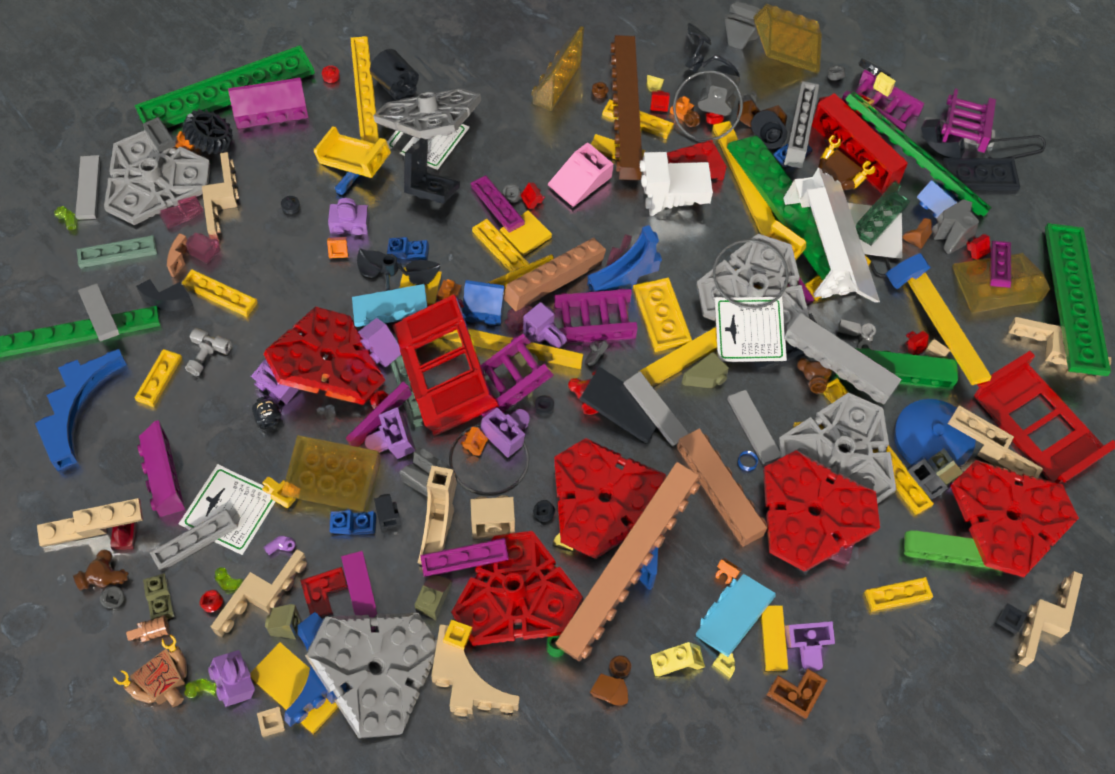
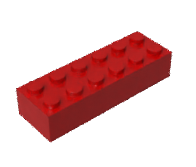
(859, 142)

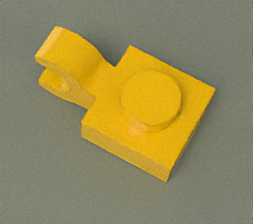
(275, 489)

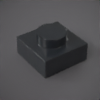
(1011, 618)

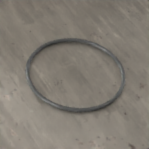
(740, 112)
(745, 306)
(480, 492)

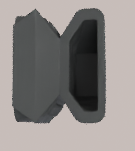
(741, 24)
(718, 94)
(956, 226)
(417, 474)

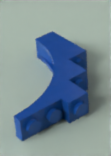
(80, 380)

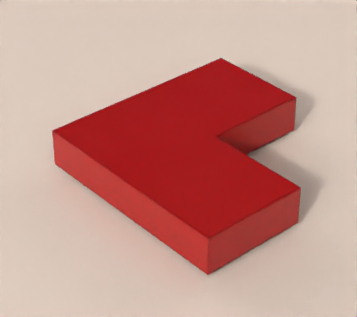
(319, 587)

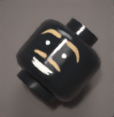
(266, 412)

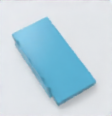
(389, 305)
(734, 614)

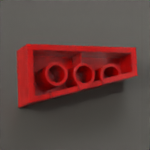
(701, 153)

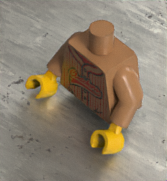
(159, 678)

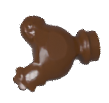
(815, 374)
(100, 573)

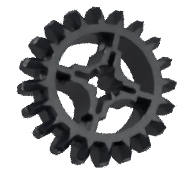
(207, 131)

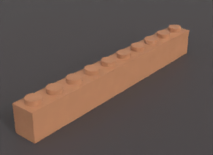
(627, 562)

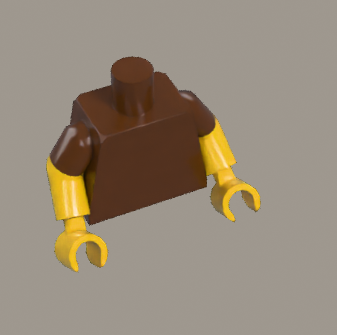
(843, 168)

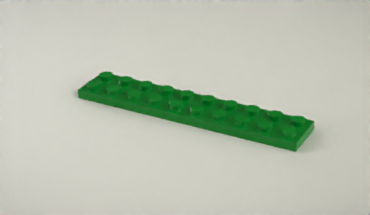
(214, 92)
(773, 185)
(1077, 300)

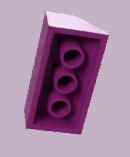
(268, 103)
(161, 471)

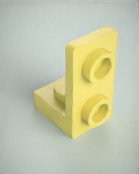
(677, 658)

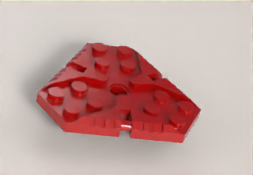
(328, 350)
(592, 474)
(841, 510)
(1012, 515)
(539, 604)

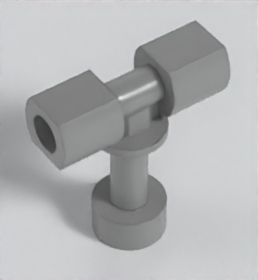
(207, 345)

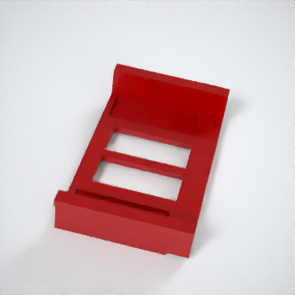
(1016, 386)
(458, 397)

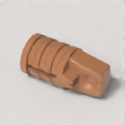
(150, 629)

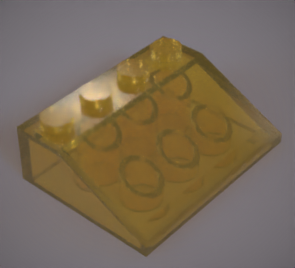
(789, 37)
(559, 72)
(1026, 287)
(331, 473)

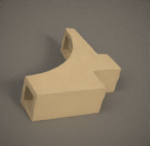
(440, 510)
(468, 689)

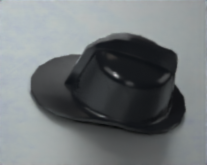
(769, 129)

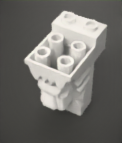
(673, 182)

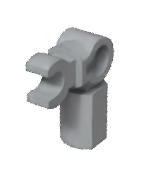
(865, 332)

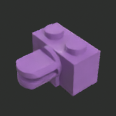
(348, 217)
(540, 327)
(380, 342)
(266, 381)
(505, 430)
(393, 435)
(810, 640)
(231, 678)

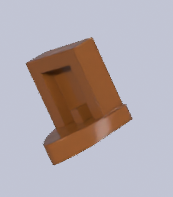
(920, 235)
(610, 690)

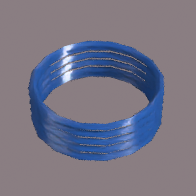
(744, 467)

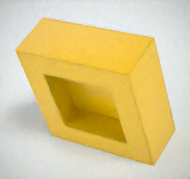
(457, 634)

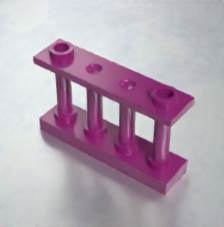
(897, 97)
(985, 119)
(597, 333)
(524, 385)

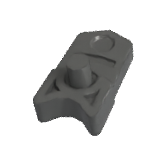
(596, 352)

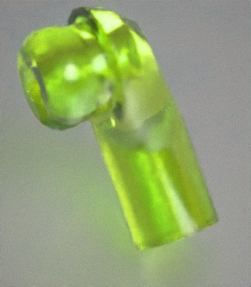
(69, 216)
(225, 581)
(200, 685)

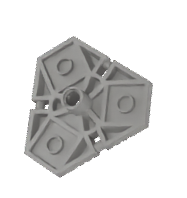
(429, 113)
(147, 178)
(760, 267)
(851, 425)
(399, 650)

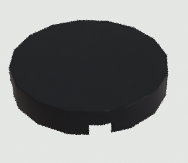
(874, 69)

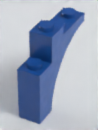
(625, 272)
(314, 691)

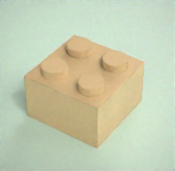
(492, 516)

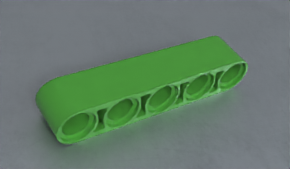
(942, 548)

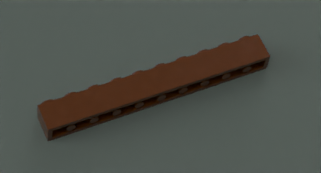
(627, 107)

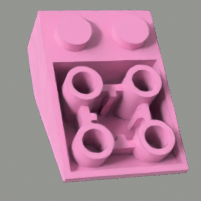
(581, 174)

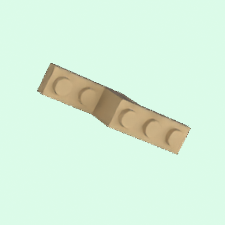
(220, 196)
(1043, 332)
(994, 442)
(90, 522)
(259, 593)
(1049, 618)

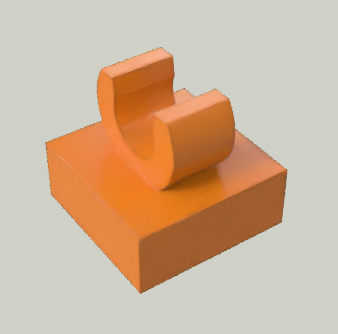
(682, 107)
(181, 142)
(337, 247)
(448, 288)
(475, 441)
(728, 568)

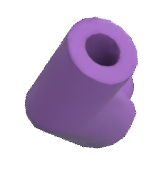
(281, 543)

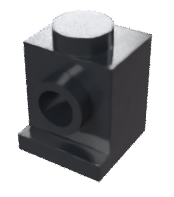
(387, 511)

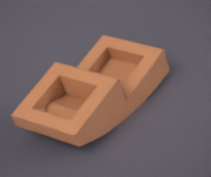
(175, 257)

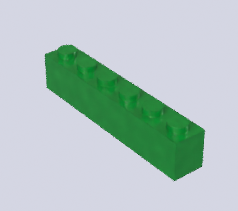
(916, 369)

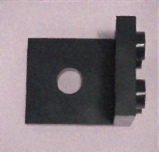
(424, 184)

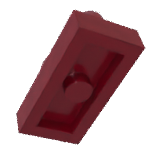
(123, 536)

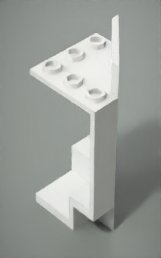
(838, 235)

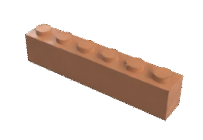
(554, 274)
(721, 487)

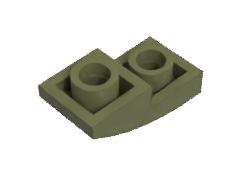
(158, 597)

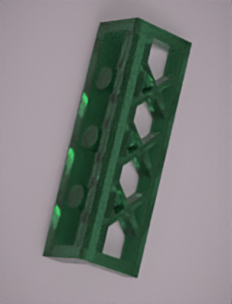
(876, 213)

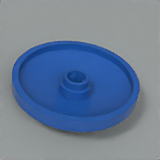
(925, 431)

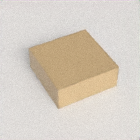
(937, 350)
(271, 721)

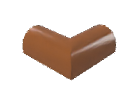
(800, 698)

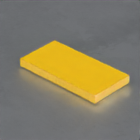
(661, 314)
(283, 678)

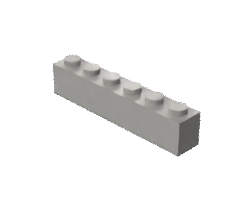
(801, 125)
(842, 359)

